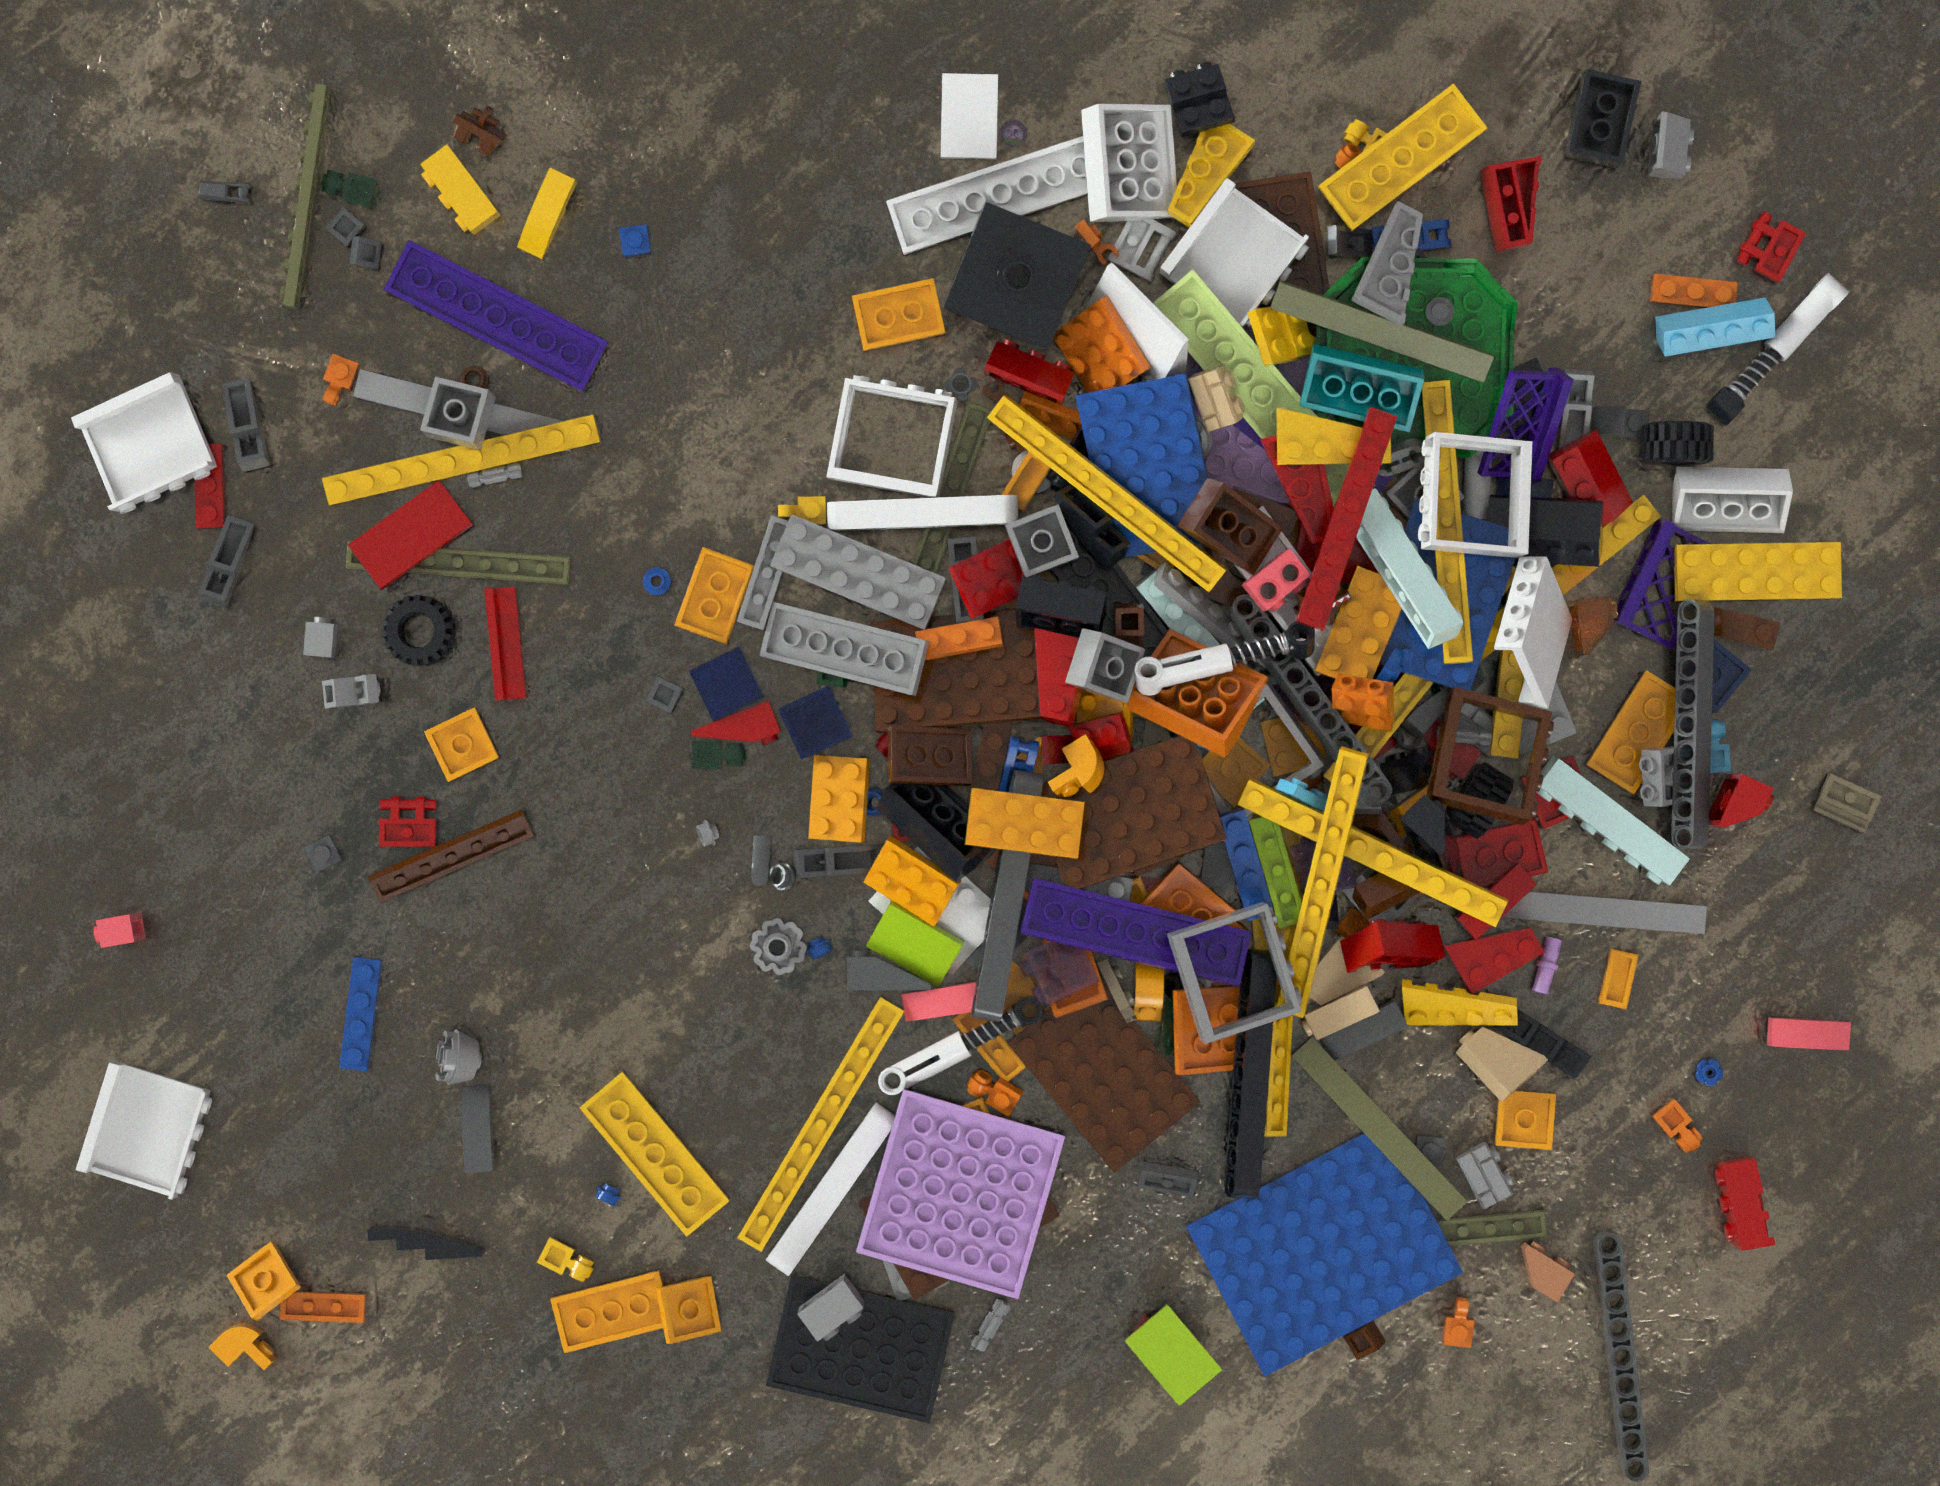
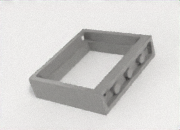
(1310, 770)
(1282, 967)

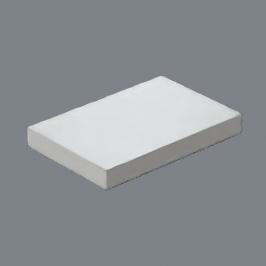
(969, 116)

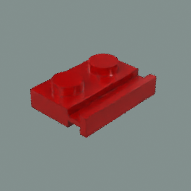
(1107, 733)

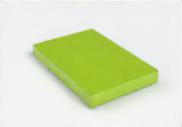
(915, 944)
(1173, 1355)

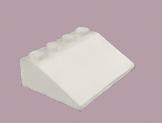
(1129, 161)
(1154, 333)
(963, 916)

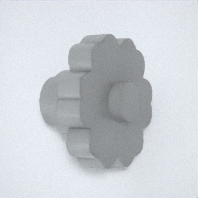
(778, 946)

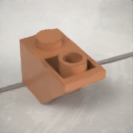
(1544, 1273)

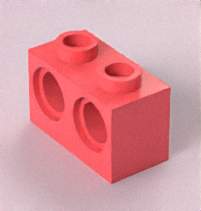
(1272, 574)
(119, 930)

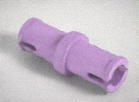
(1547, 965)

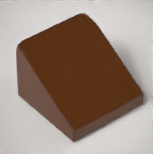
(1364, 1340)

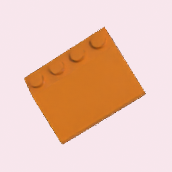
(1205, 709)

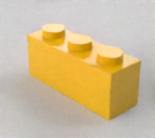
(459, 190)

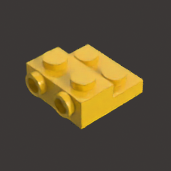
(1280, 336)

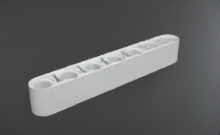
(922, 512)
(831, 1189)

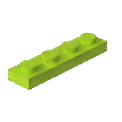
(1276, 870)

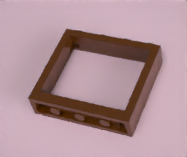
(1445, 746)

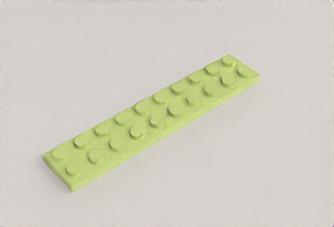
(1219, 340)

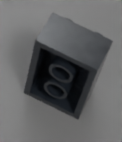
(1602, 118)
(1059, 606)

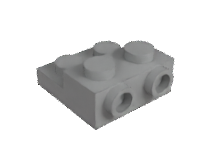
(1657, 776)

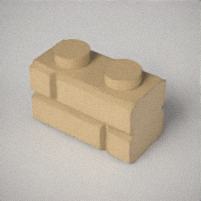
(1216, 397)

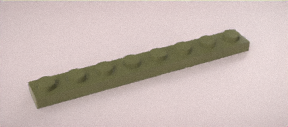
(307, 186)

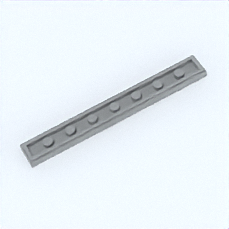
(415, 398)
(1610, 912)

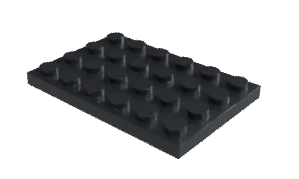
(878, 1363)

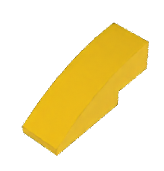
(546, 213)

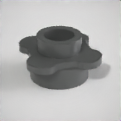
(960, 376)

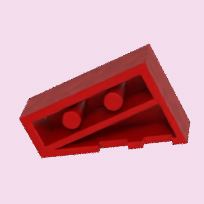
(1510, 201)
(1056, 698)
(1743, 1203)

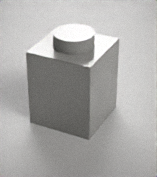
(321, 638)

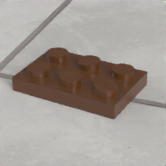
(930, 755)

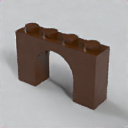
(1230, 585)
(1380, 891)

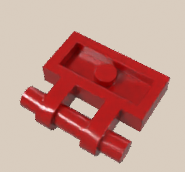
(1778, 252)
(407, 832)

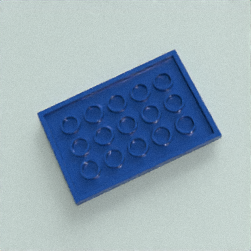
(1148, 444)
(1485, 587)

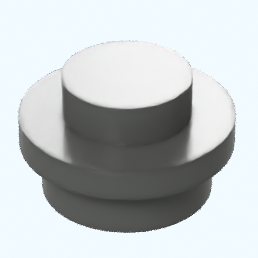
(1439, 311)
(782, 876)

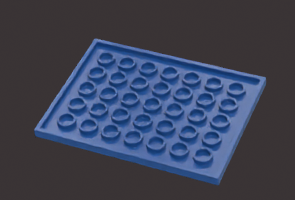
(1323, 1252)

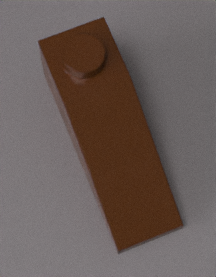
(1745, 629)

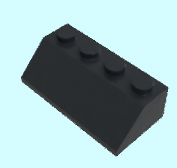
(1558, 528)
(935, 823)
(1432, 834)

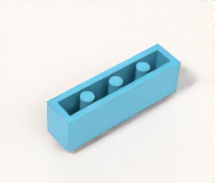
(1715, 327)

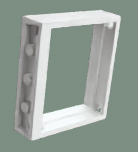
(890, 389)
(1519, 493)

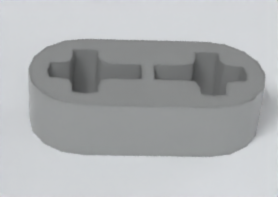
(1401, 458)

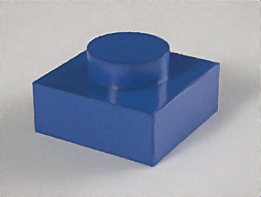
(635, 240)

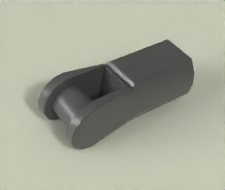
(221, 191)
(760, 859)

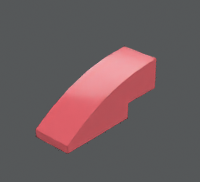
(938, 1001)
(1808, 1033)

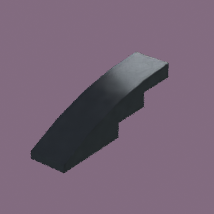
(1548, 1043)
(435, 1244)

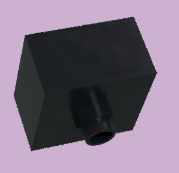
(1016, 275)

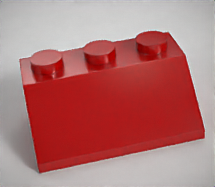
(1029, 371)
(1590, 474)
(1739, 800)

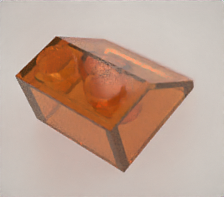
(1591, 622)

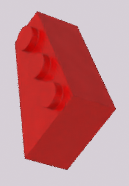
(1393, 943)
(1492, 956)

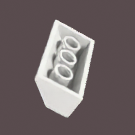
(1731, 499)

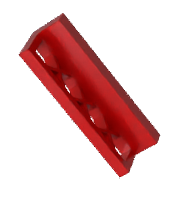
(505, 643)

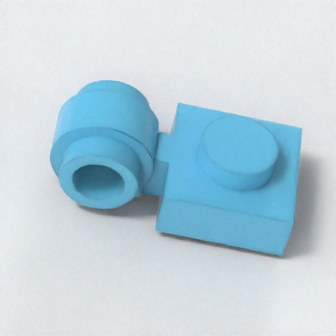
(1719, 752)

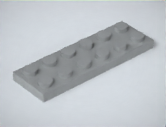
(858, 572)
(844, 648)

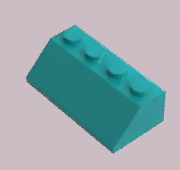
(1353, 383)

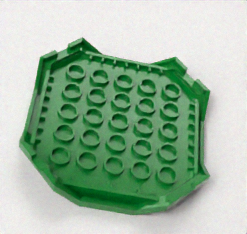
(1481, 319)

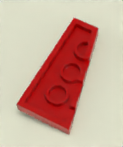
(1307, 491)

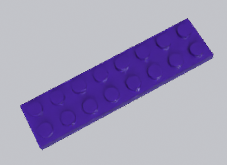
(495, 315)
(1131, 931)

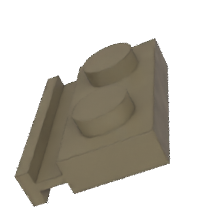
(1846, 803)
(1122, 997)

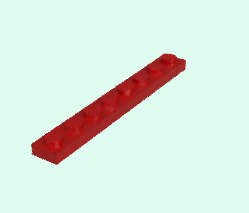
(1346, 519)

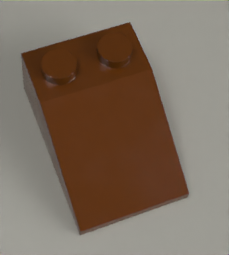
(1230, 525)

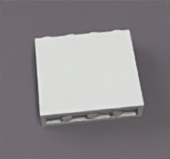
(1236, 252)
(146, 442)
(1535, 628)
(144, 1129)

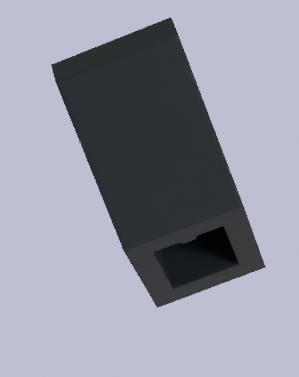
(1408, 772)

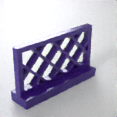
(1541, 426)
(1641, 578)

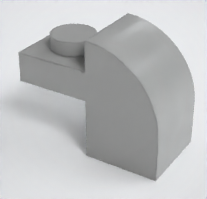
(351, 691)

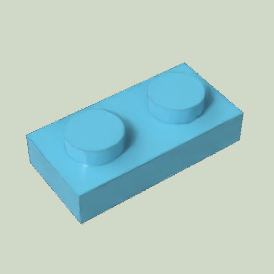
(1298, 790)

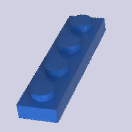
(1244, 860)
(360, 1014)

